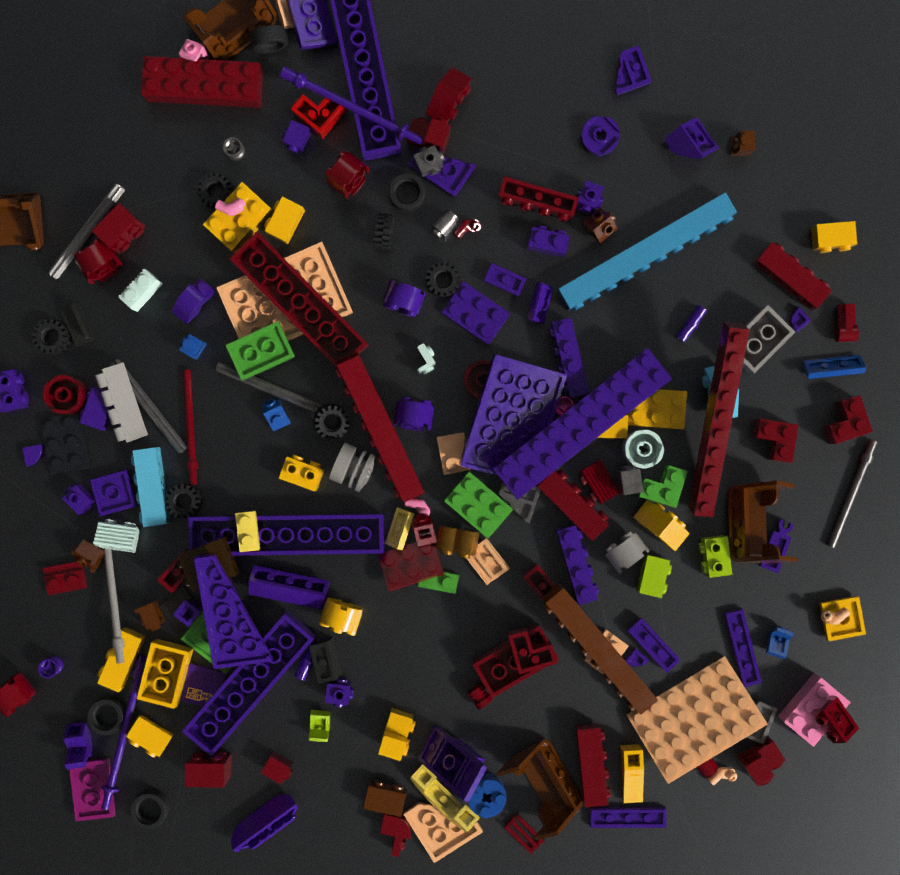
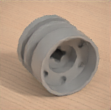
(352, 467)

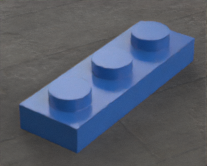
(834, 366)

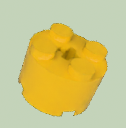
(341, 616)

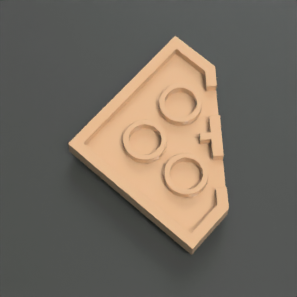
(437, 832)

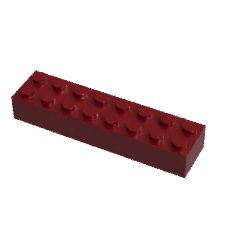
(297, 299)

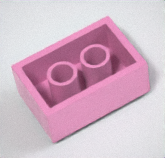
(798, 711)

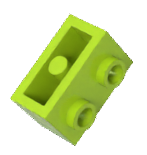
(715, 556)
(653, 576)

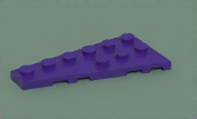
(228, 625)

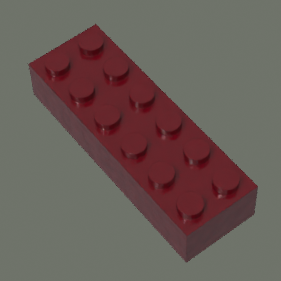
(202, 82)

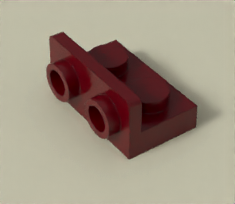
(835, 721)

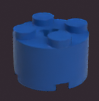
(493, 804)

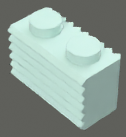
(140, 290)
(116, 536)

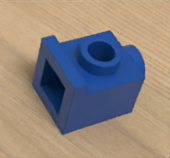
(192, 346)

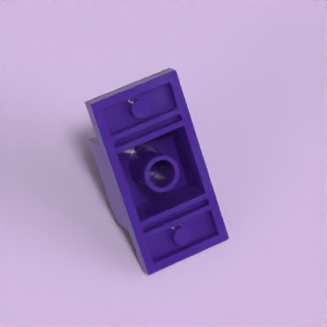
(453, 762)

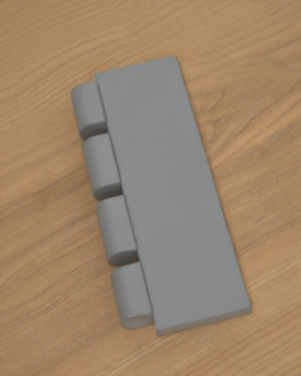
(121, 396)

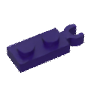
(782, 541)

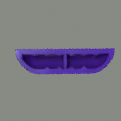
(264, 823)

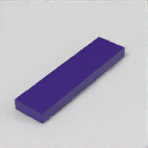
(742, 647)
(627, 817)

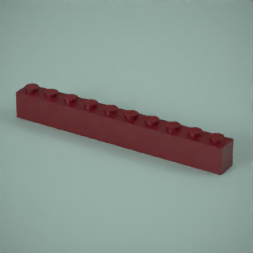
(718, 418)

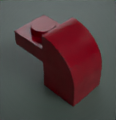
(398, 828)

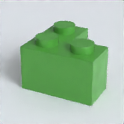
(669, 488)

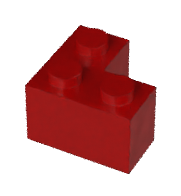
(318, 118)

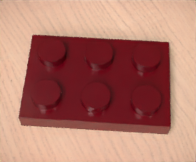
(410, 565)

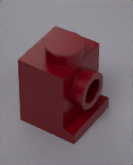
(423, 526)

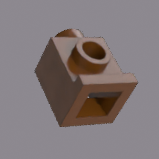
(743, 143)
(88, 555)
(151, 616)

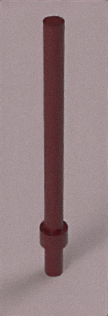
(192, 464)

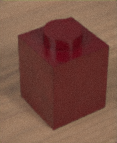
(277, 768)

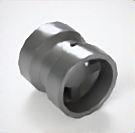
(230, 147)

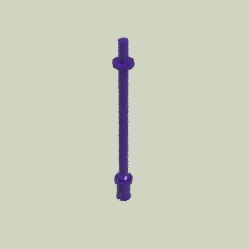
(301, 81)
(137, 677)

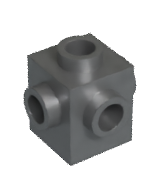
(429, 167)

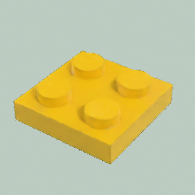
(851, 625)

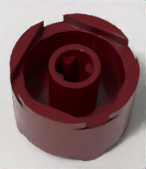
(347, 174)
(97, 262)
(471, 377)
(54, 394)
(15, 693)

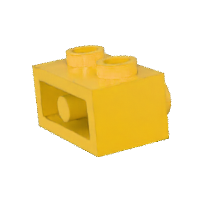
(284, 220)
(834, 236)
(302, 473)
(149, 736)

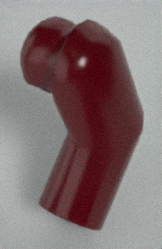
(467, 225)

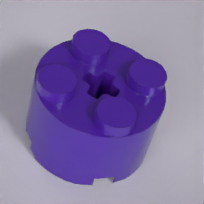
(403, 297)
(413, 414)

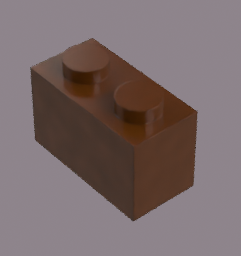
(385, 798)

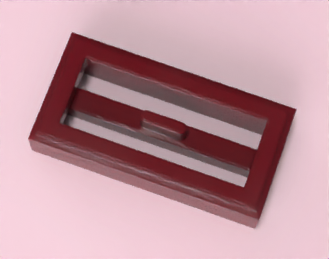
(535, 845)

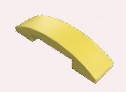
(443, 800)

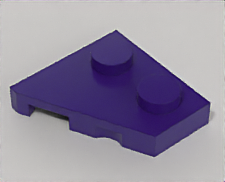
(631, 71)

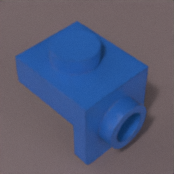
(275, 414)
(778, 642)

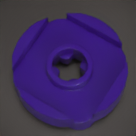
(589, 135)

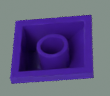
(691, 140)

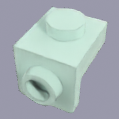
(427, 354)

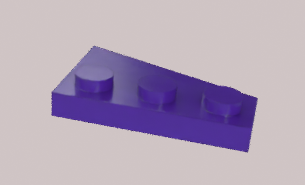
(452, 175)

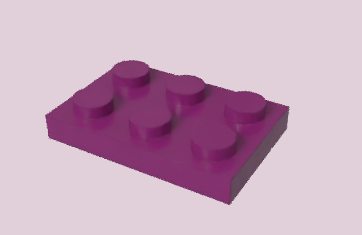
(87, 790)

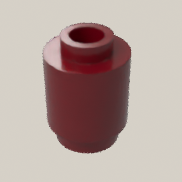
(707, 768)

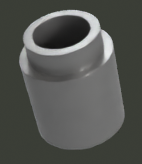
(444, 224)

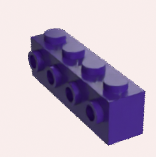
(569, 357)
(577, 568)
(288, 587)

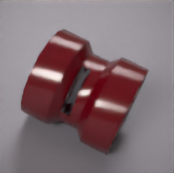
(479, 695)

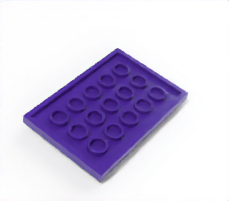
(511, 410)

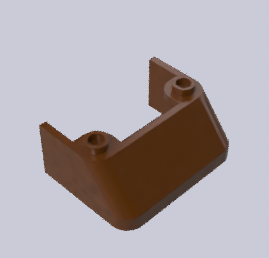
(748, 522)
(552, 784)

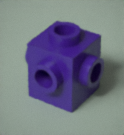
(589, 197)
(333, 692)

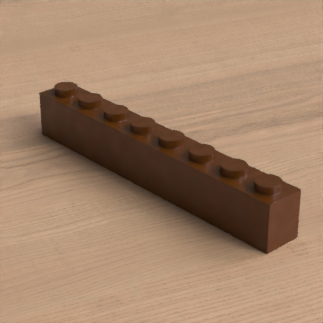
(599, 648)

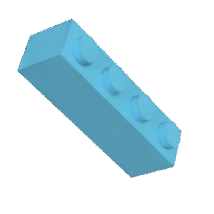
(151, 486)

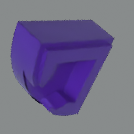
(799, 319)
(32, 454)
(636, 658)

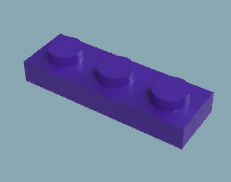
(653, 645)

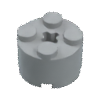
(626, 552)

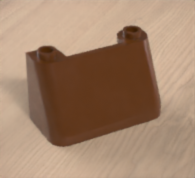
(228, 25)
(21, 220)

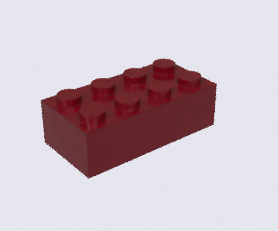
(498, 666)

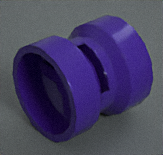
(46, 668)

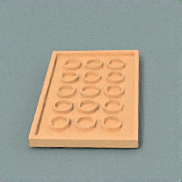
(252, 310)
(697, 720)

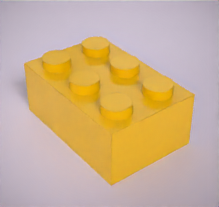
(238, 229)
(165, 673)

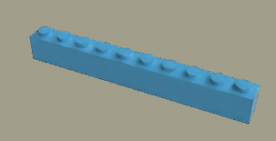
(647, 251)

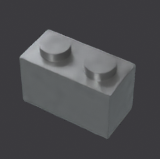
(629, 480)

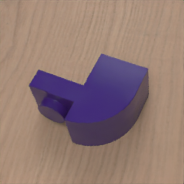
(191, 300)
(79, 745)

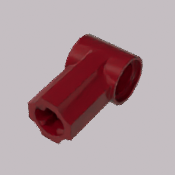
(846, 327)

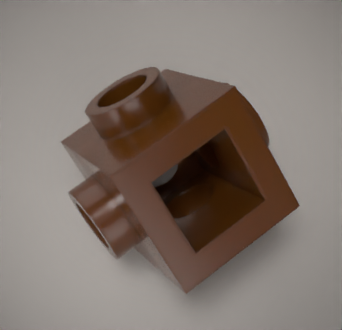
(600, 225)

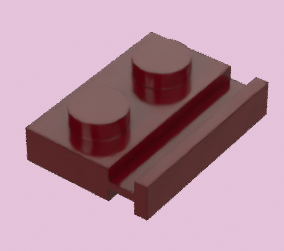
(64, 578)

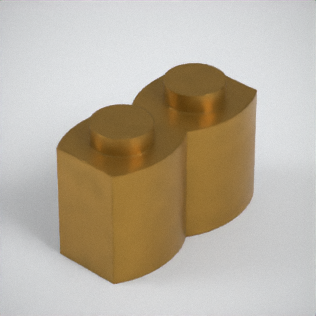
(457, 541)

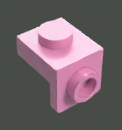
(193, 51)

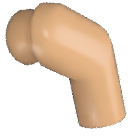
(834, 618)
(724, 773)

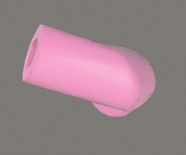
(232, 208)
(420, 506)

